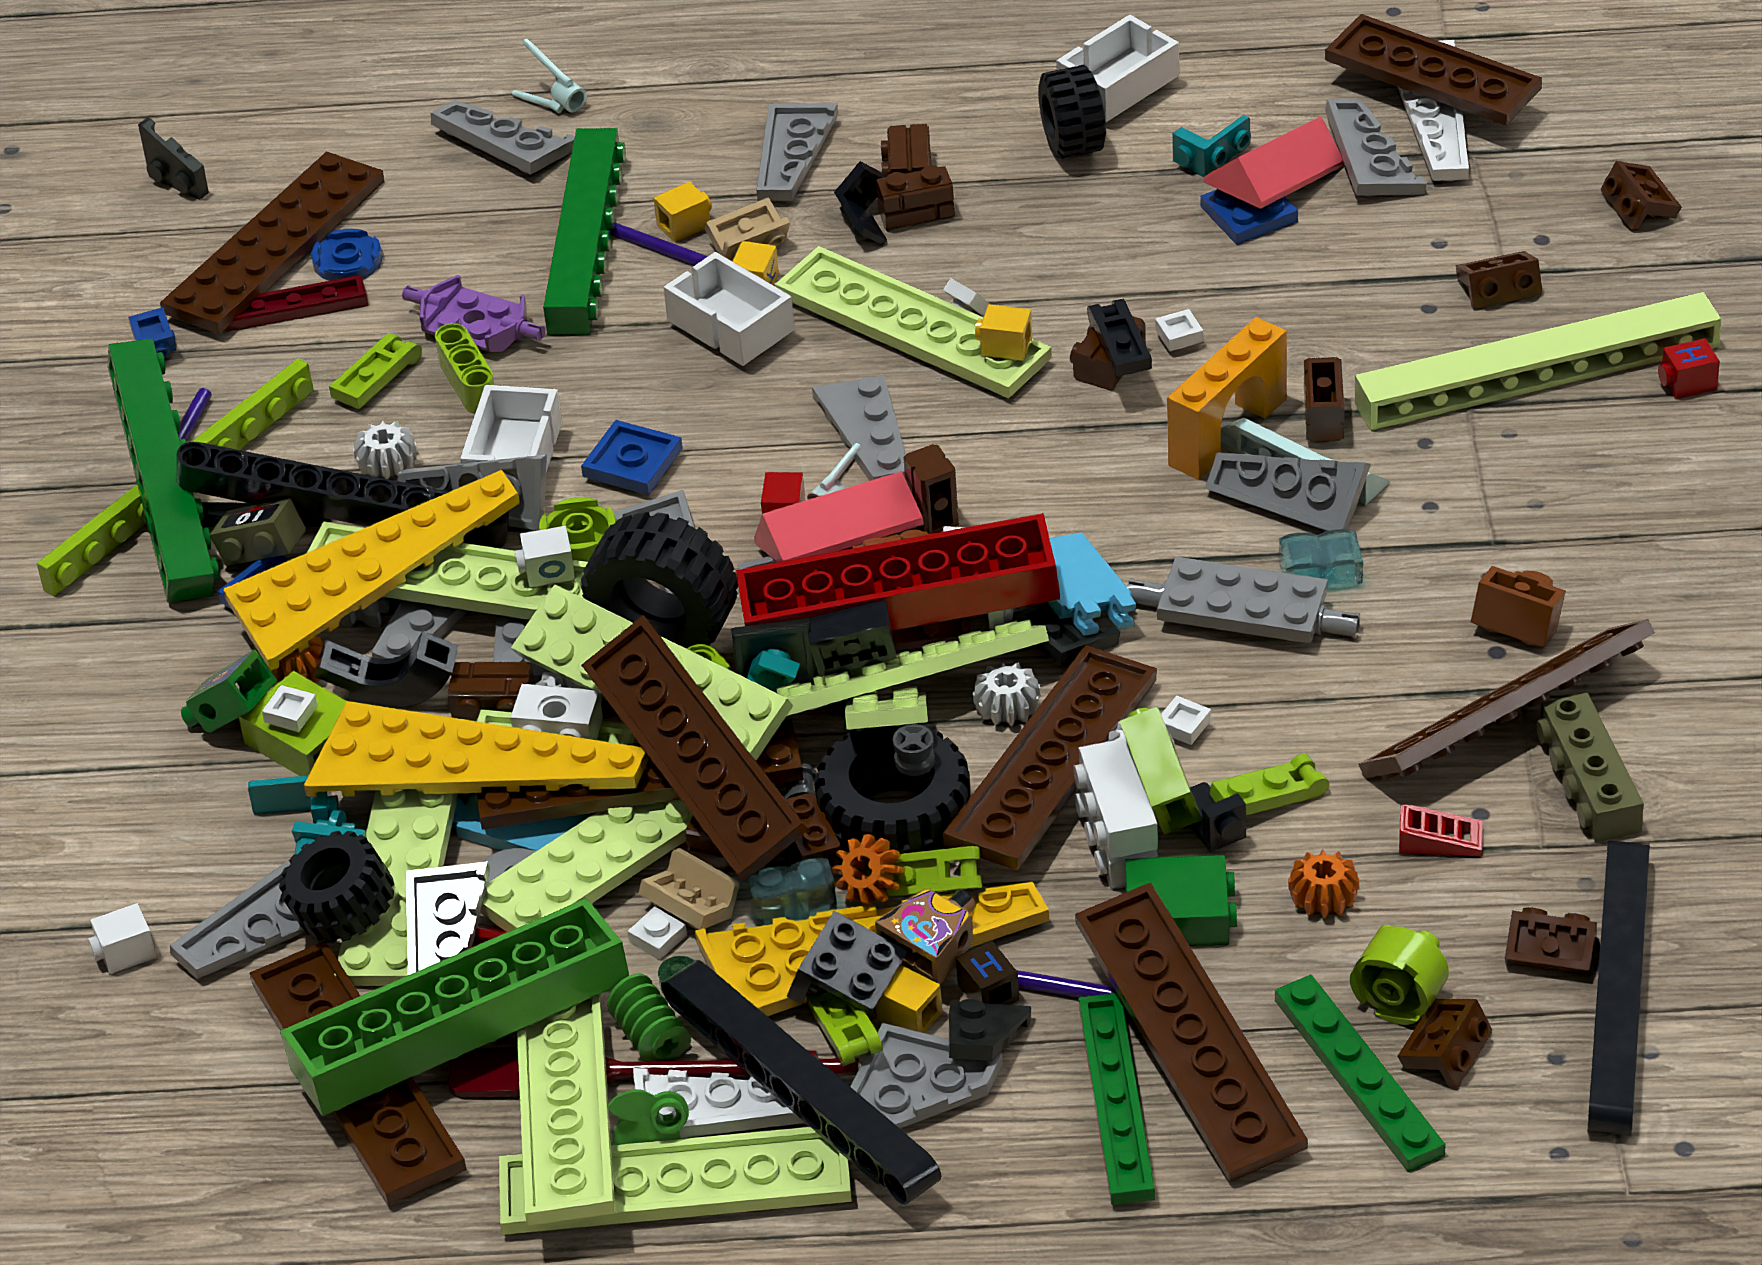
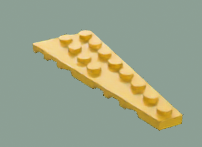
(317, 589)
(448, 755)
(766, 958)

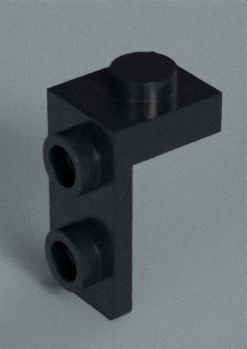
(856, 195)
(1221, 821)

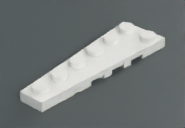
(1439, 134)

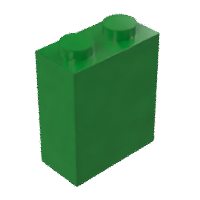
(1193, 892)

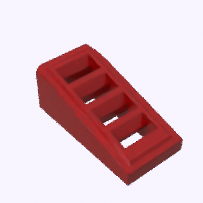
(1418, 834)

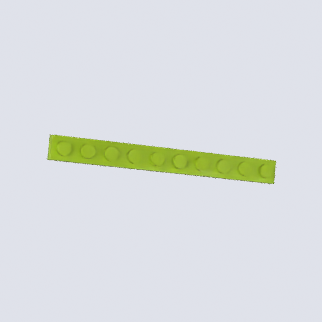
(127, 513)

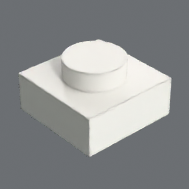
(966, 297)
(1179, 330)
(289, 708)
(1186, 719)
(657, 933)

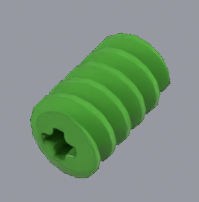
(647, 1019)

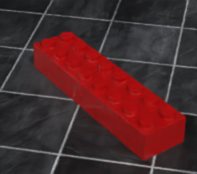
(918, 577)

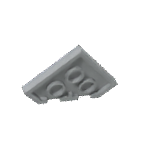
(918, 1078)

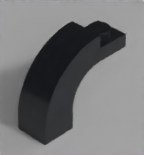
(389, 681)

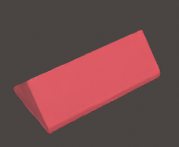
(1279, 165)
(839, 519)

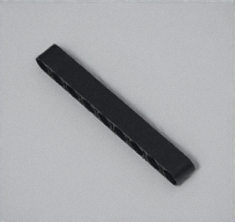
(311, 487)
(1619, 989)
(802, 1082)

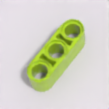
(462, 364)

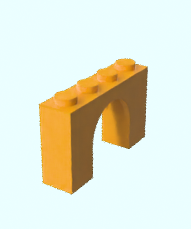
(1250, 366)

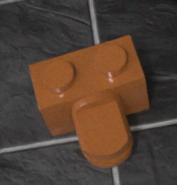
(1518, 605)

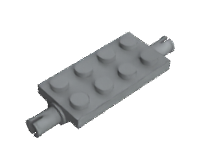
(1244, 601)

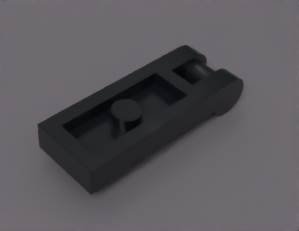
(1120, 337)

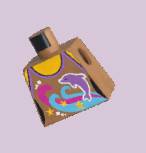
(930, 931)

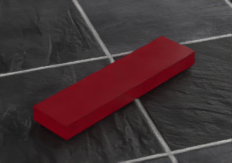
(302, 302)

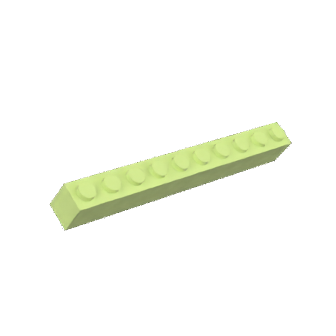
(1532, 361)

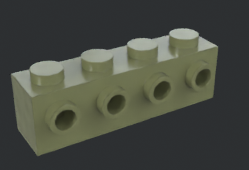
(1590, 767)

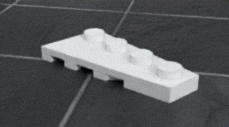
(718, 1102)

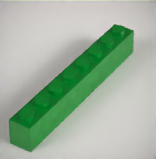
(583, 232)
(153, 444)

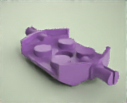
(494, 320)

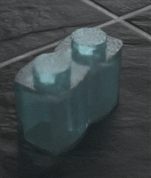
(1328, 556)
(792, 891)

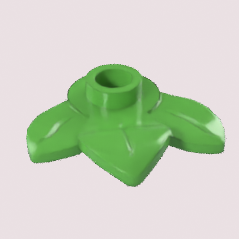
(641, 1116)

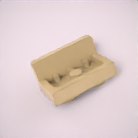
(751, 224)
(692, 891)

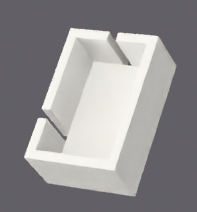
(1126, 63)
(729, 309)
(513, 424)
(1115, 808)

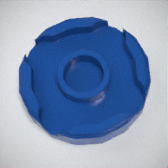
(346, 254)

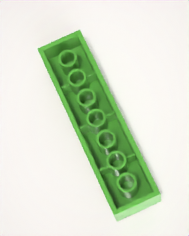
(454, 1006)

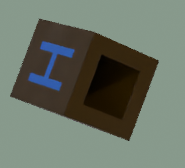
(987, 975)

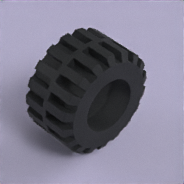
(1072, 111)
(337, 886)

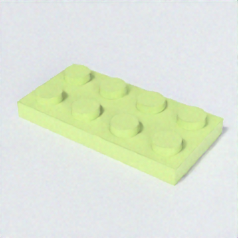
(900, 708)

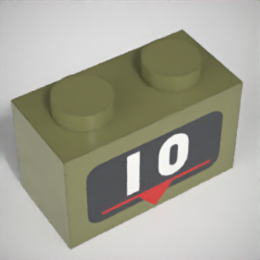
(257, 532)

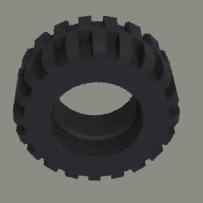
(673, 557)
(866, 767)

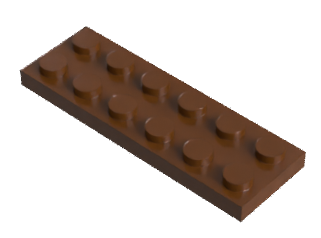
(1433, 69)

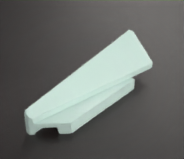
(1252, 439)

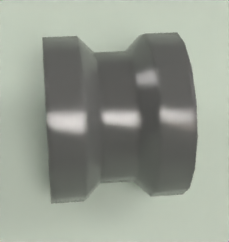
(914, 750)

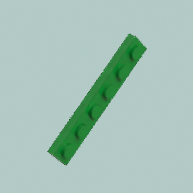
(1360, 1073)
(1116, 1099)

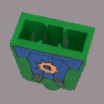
(219, 699)

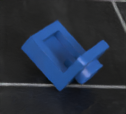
(156, 326)

